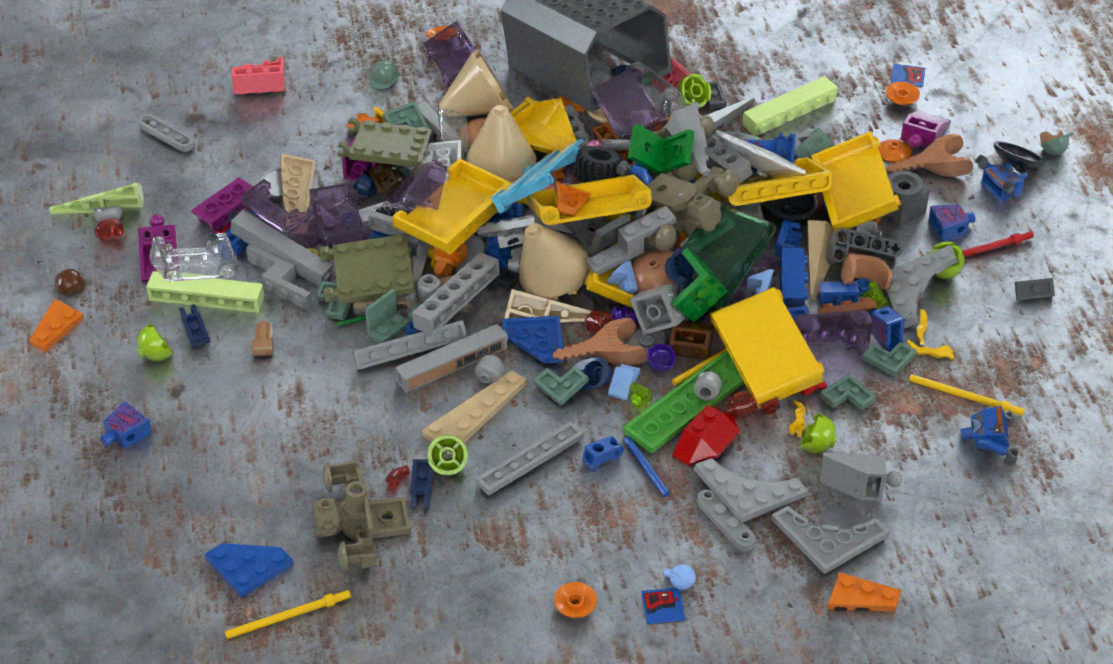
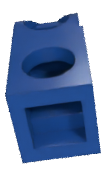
(601, 452)

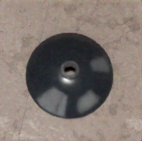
(1018, 156)
(793, 208)

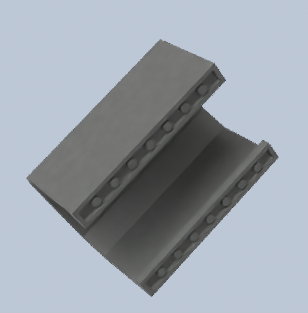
(554, 38)

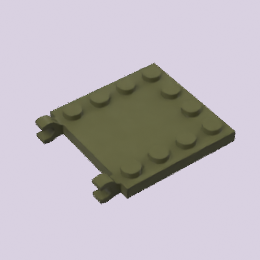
(387, 143)
(369, 269)

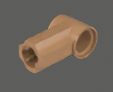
(263, 341)

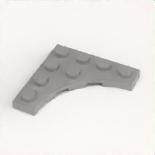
(518, 226)
(911, 280)
(745, 496)
(828, 544)

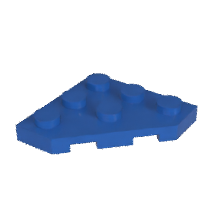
(536, 336)
(248, 565)

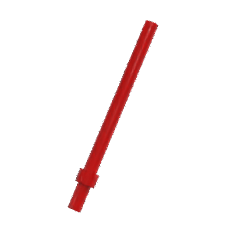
(1014, 239)

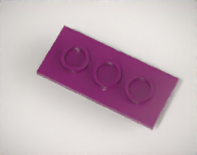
(218, 206)

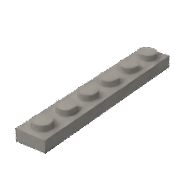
(408, 345)
(529, 458)

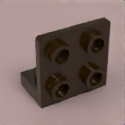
(386, 178)

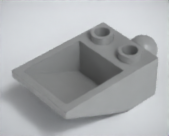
(858, 475)

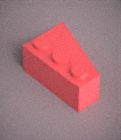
(259, 78)

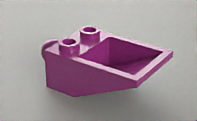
(923, 128)
(145, 238)

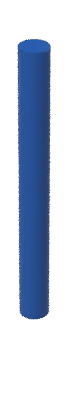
(646, 466)

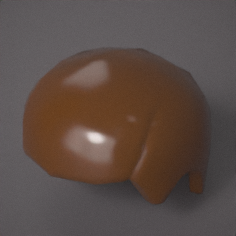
(69, 281)

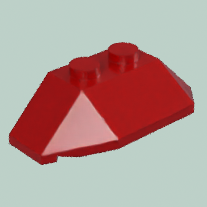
(706, 436)

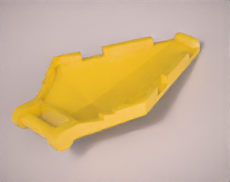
(544, 124)

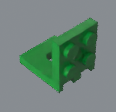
(662, 154)
(705, 287)

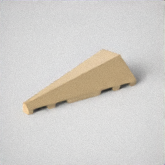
(817, 243)
(528, 305)

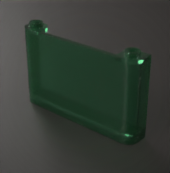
(730, 248)

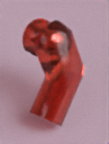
(396, 473)

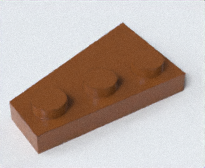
(865, 303)

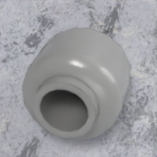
(427, 286)
(489, 369)
(707, 386)

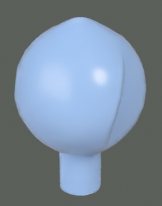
(681, 576)

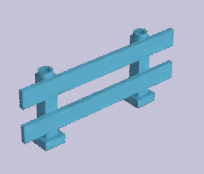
(536, 176)

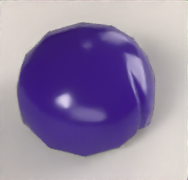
(620, 313)
(661, 357)

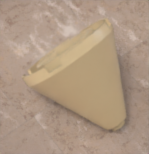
(475, 89)
(501, 146)
(551, 263)

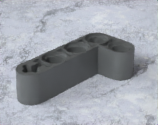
(865, 247)

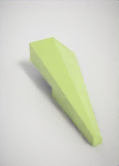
(124, 196)

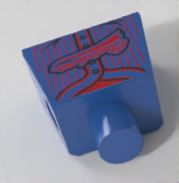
(950, 221)
(887, 327)
(125, 426)

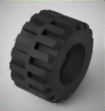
(596, 163)

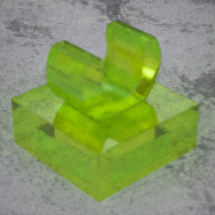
(876, 294)
(640, 394)

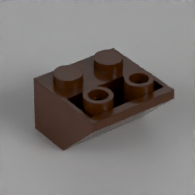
(692, 339)

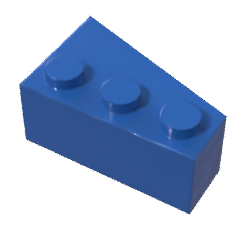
(793, 276)

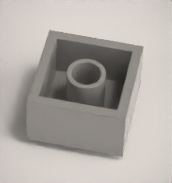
(656, 310)

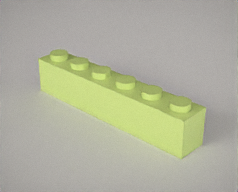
(789, 105)
(207, 293)

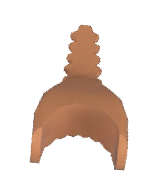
(938, 158)
(865, 266)
(608, 345)

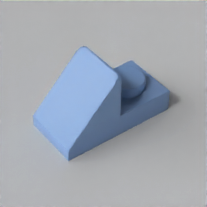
(625, 278)
(760, 282)
(622, 381)

